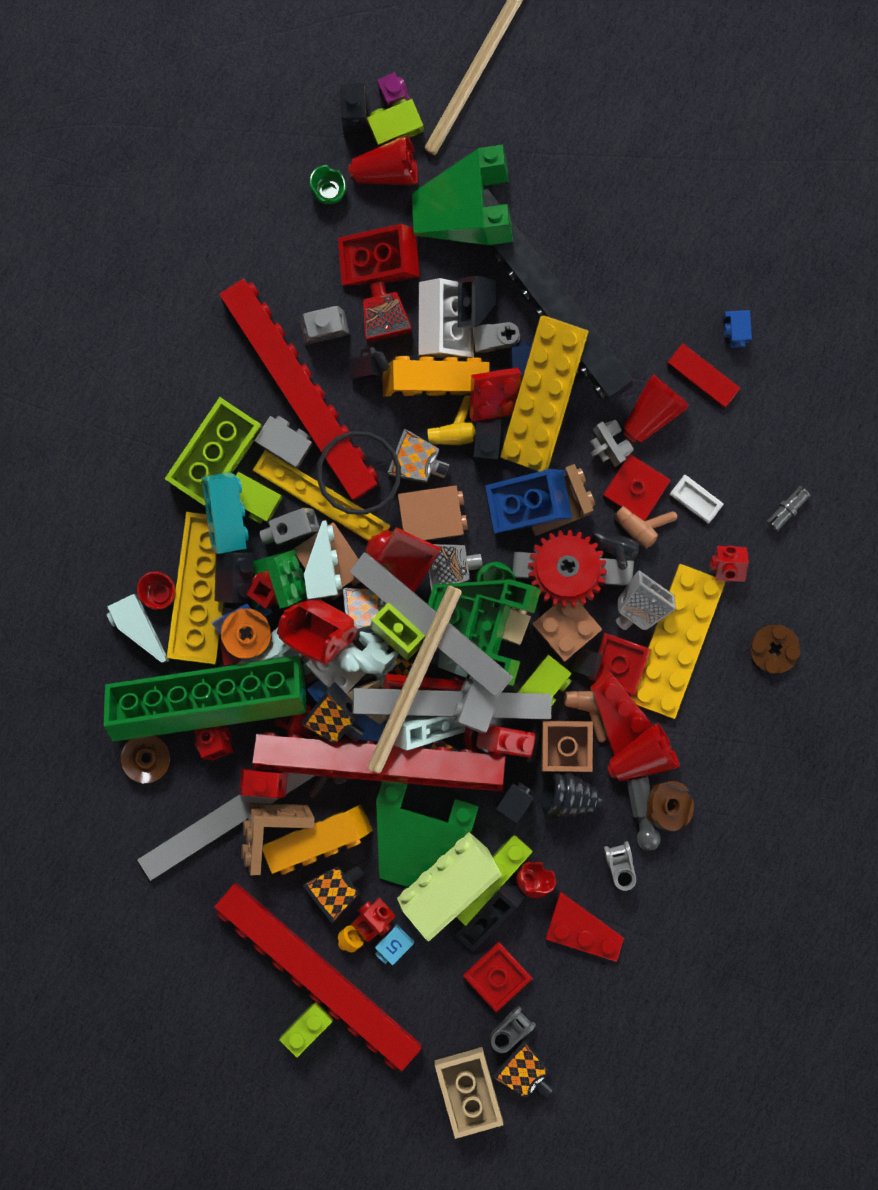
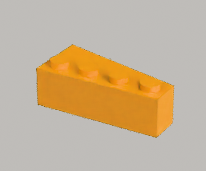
(431, 376)
(324, 838)

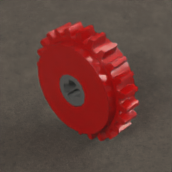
(574, 554)

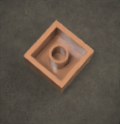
(566, 628)
(567, 746)

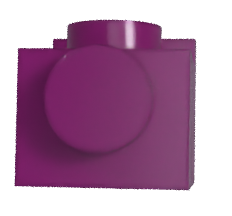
(392, 89)

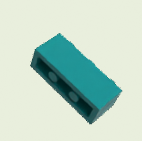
(224, 512)

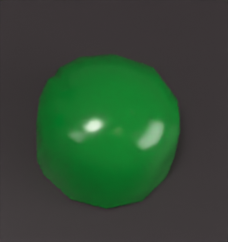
(327, 185)
(495, 571)

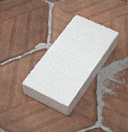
(696, 499)

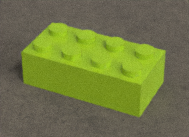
(214, 448)

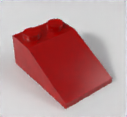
(379, 256)

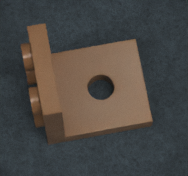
(579, 500)
(269, 815)

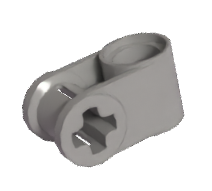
(490, 338)
(620, 864)

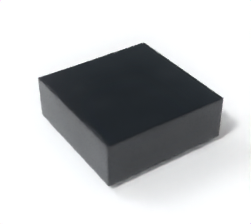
(587, 663)

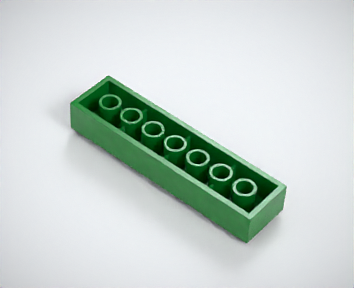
(205, 698)

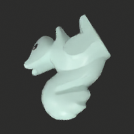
(370, 660)

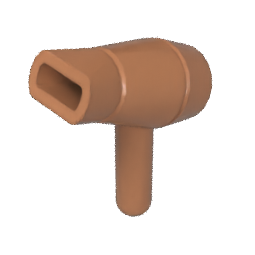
(642, 530)
(584, 701)

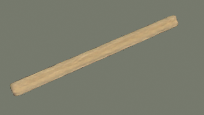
(472, 76)
(414, 679)

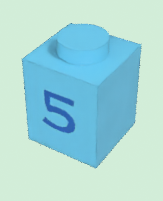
(393, 945)

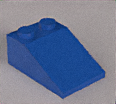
(528, 501)

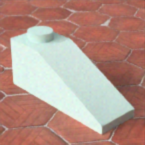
(134, 622)
(426, 729)

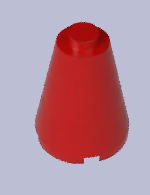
(386, 164)
(653, 410)
(644, 756)

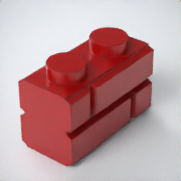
(507, 741)

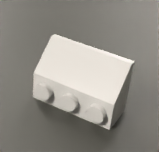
(439, 321)

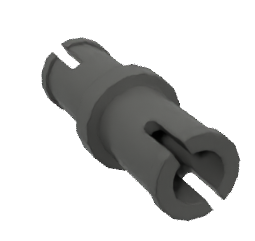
(788, 508)

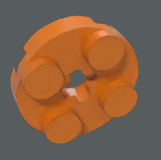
(259, 629)

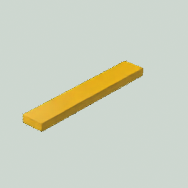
(308, 491)

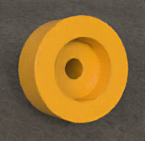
(350, 939)

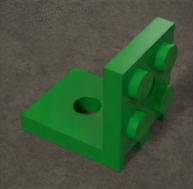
(285, 577)

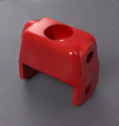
(316, 630)

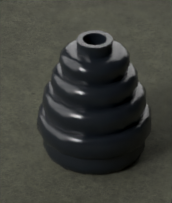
(569, 796)

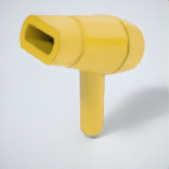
(455, 433)

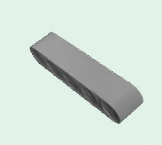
(613, 576)

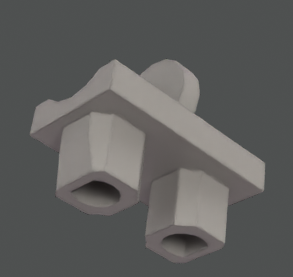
(605, 435)

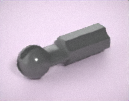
(639, 790)

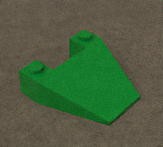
(454, 201)
(484, 613)
(413, 841)

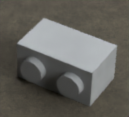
(284, 442)
(476, 706)

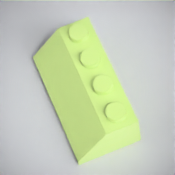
(449, 886)

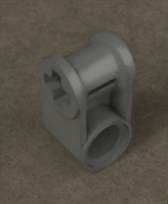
(512, 1029)

